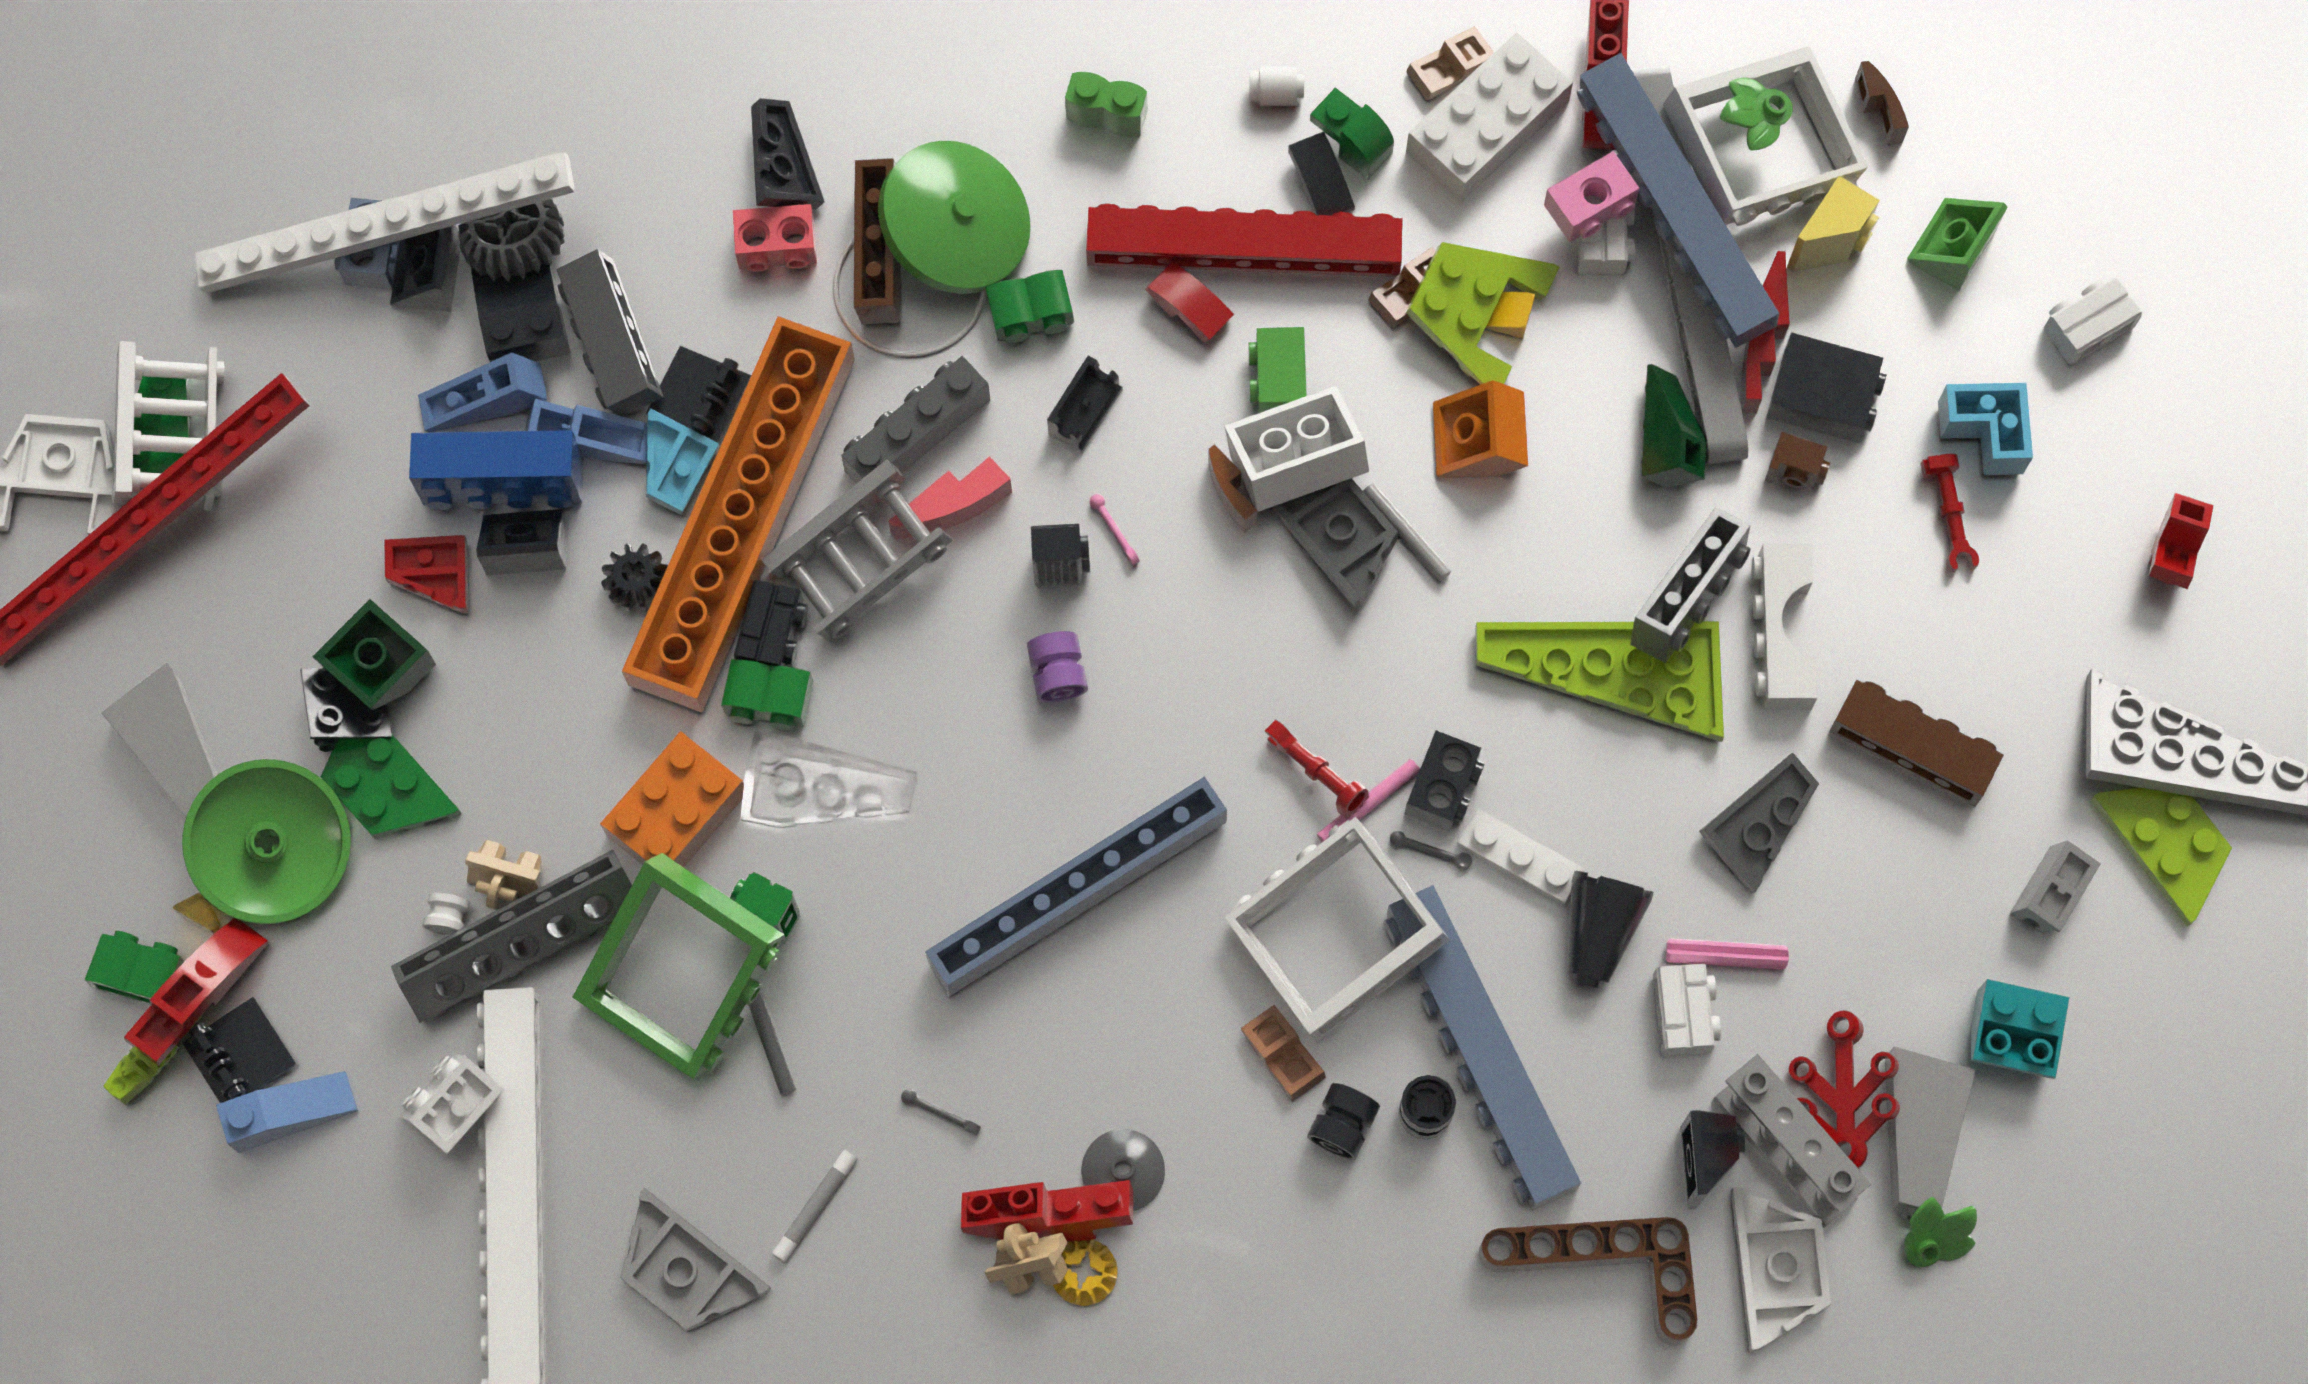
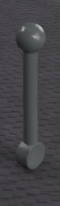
(1462, 861)
(910, 1097)

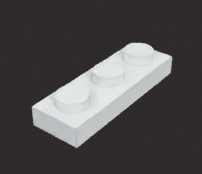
(1519, 856)

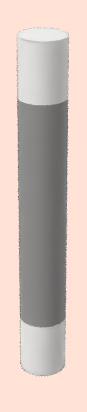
(814, 1206)

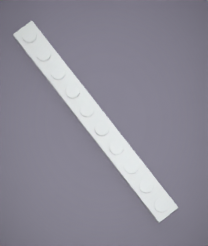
(384, 222)

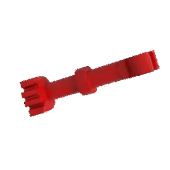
(1943, 468)
(1349, 796)

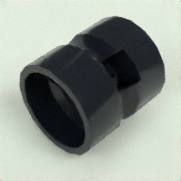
(1427, 1107)
(1345, 1117)

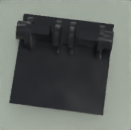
(701, 392)
(337, 713)
(238, 1052)

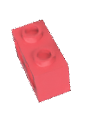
(774, 226)

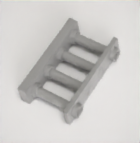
(852, 511)
(1791, 1141)

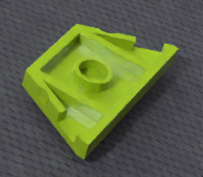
(2169, 841)

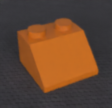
(1480, 432)

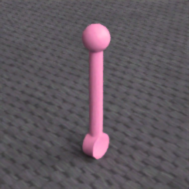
(1097, 502)

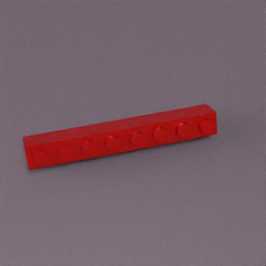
(1244, 240)

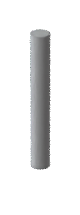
(1408, 534)

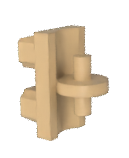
(502, 878)
(1025, 1253)

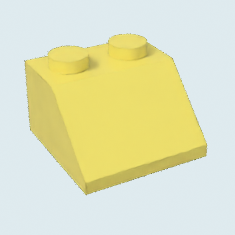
(1836, 228)

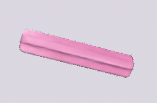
(1727, 954)

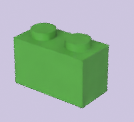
(1280, 366)

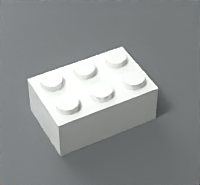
(1297, 448)

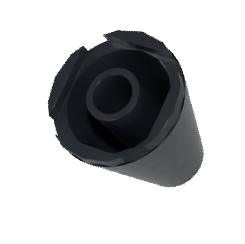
(1602, 925)

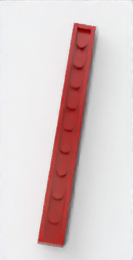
(148, 513)

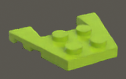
(1461, 296)

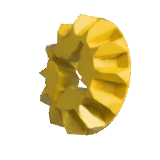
(1094, 1288)

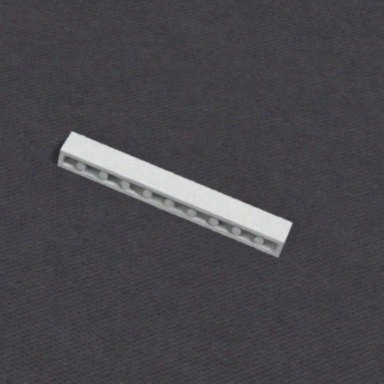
(512, 1189)

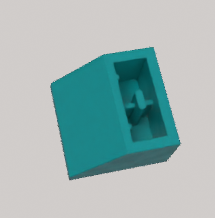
(2018, 1028)

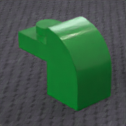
(1360, 131)

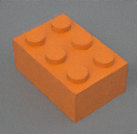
(674, 804)

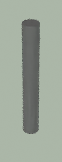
(771, 1046)

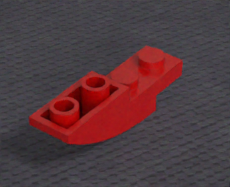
(1605, 39)
(193, 988)
(1067, 1211)

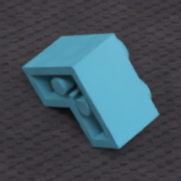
(1997, 416)

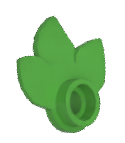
(1752, 110)
(1939, 1235)

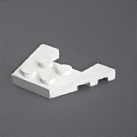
(59, 459)

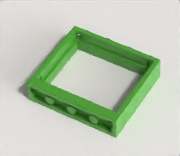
(716, 906)

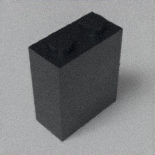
(1826, 388)

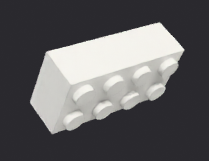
(1489, 116)

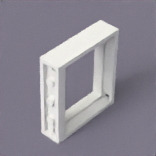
(1822, 107)
(1375, 980)

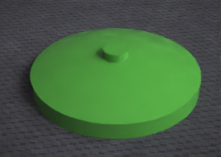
(954, 217)
(266, 841)

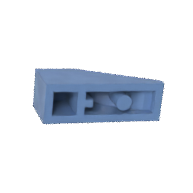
(483, 394)
(285, 1110)

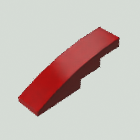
(1760, 351)

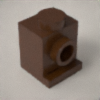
(1798, 462)

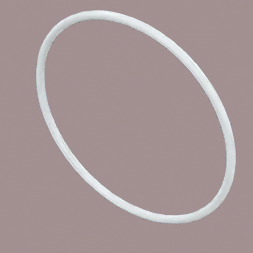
(961, 334)

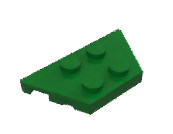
(384, 786)

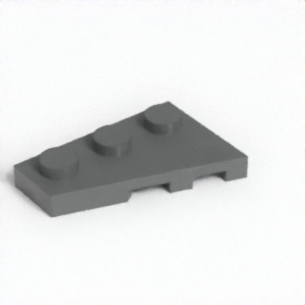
(1758, 821)

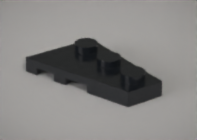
(780, 158)

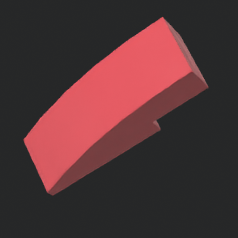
(955, 501)

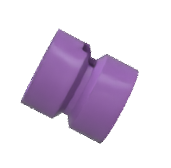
(1056, 660)

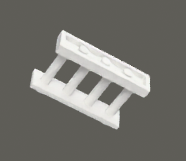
(133, 404)

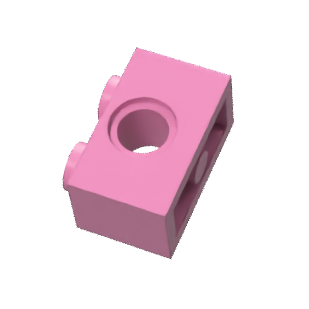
(1603, 178)

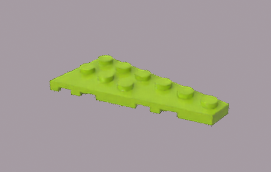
(1603, 667)

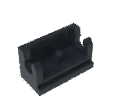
(1084, 405)

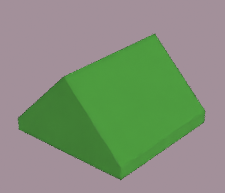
(1956, 238)

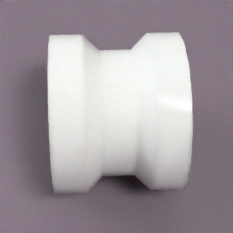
(445, 913)

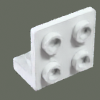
(450, 1101)

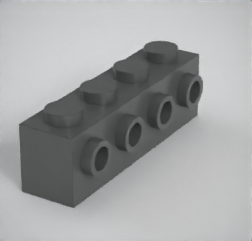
(608, 333)
(920, 422)
(1690, 585)

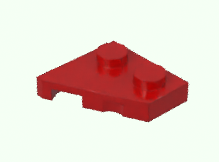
(430, 568)

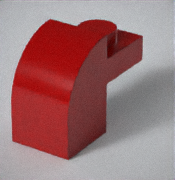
(2180, 540)

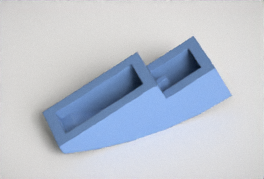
(596, 432)

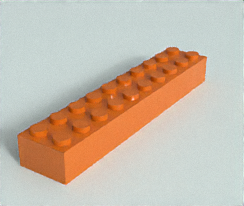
(739, 514)

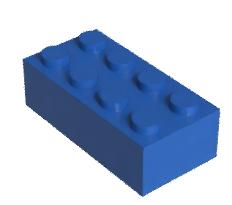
(496, 469)

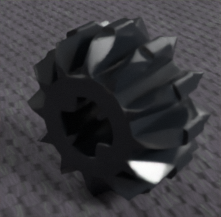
(634, 563)

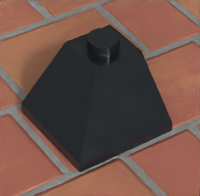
(1709, 1151)

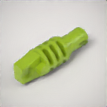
(134, 1074)

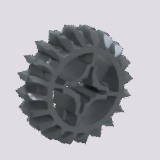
(513, 240)

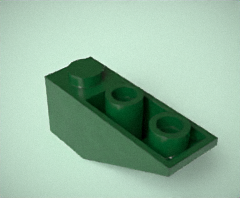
(1672, 438)

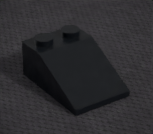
(521, 315)

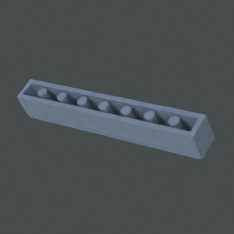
(1677, 201)
(1076, 886)
(1487, 1059)

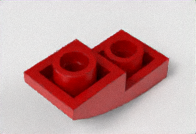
(1189, 299)

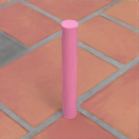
(1377, 795)

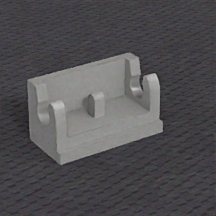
(2056, 887)

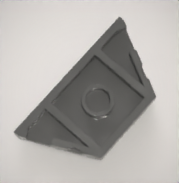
(1342, 535)

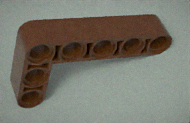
(1607, 1253)

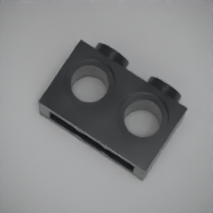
(1436, 778)

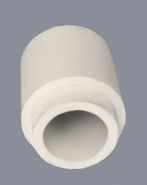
(1276, 86)

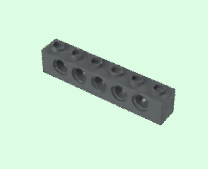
(493, 937)

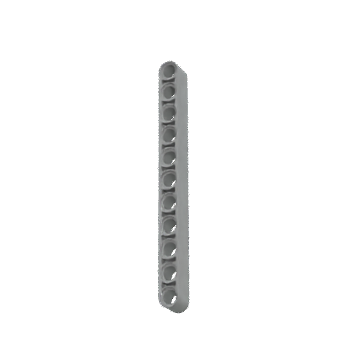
(1703, 349)

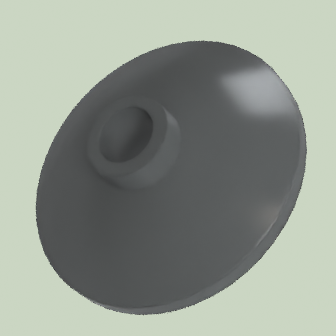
(1131, 1146)

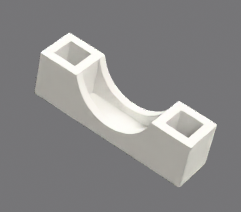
(1787, 675)

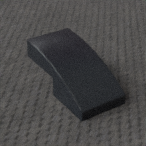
(1321, 175)

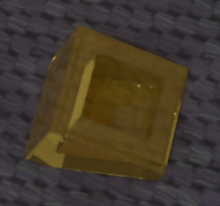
(199, 913)

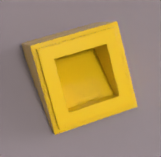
(1512, 313)

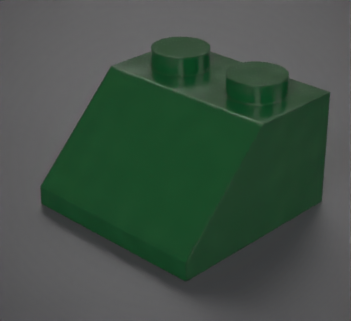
(375, 657)

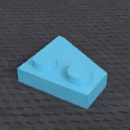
(674, 461)

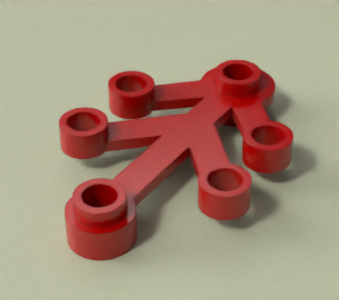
(1846, 1098)

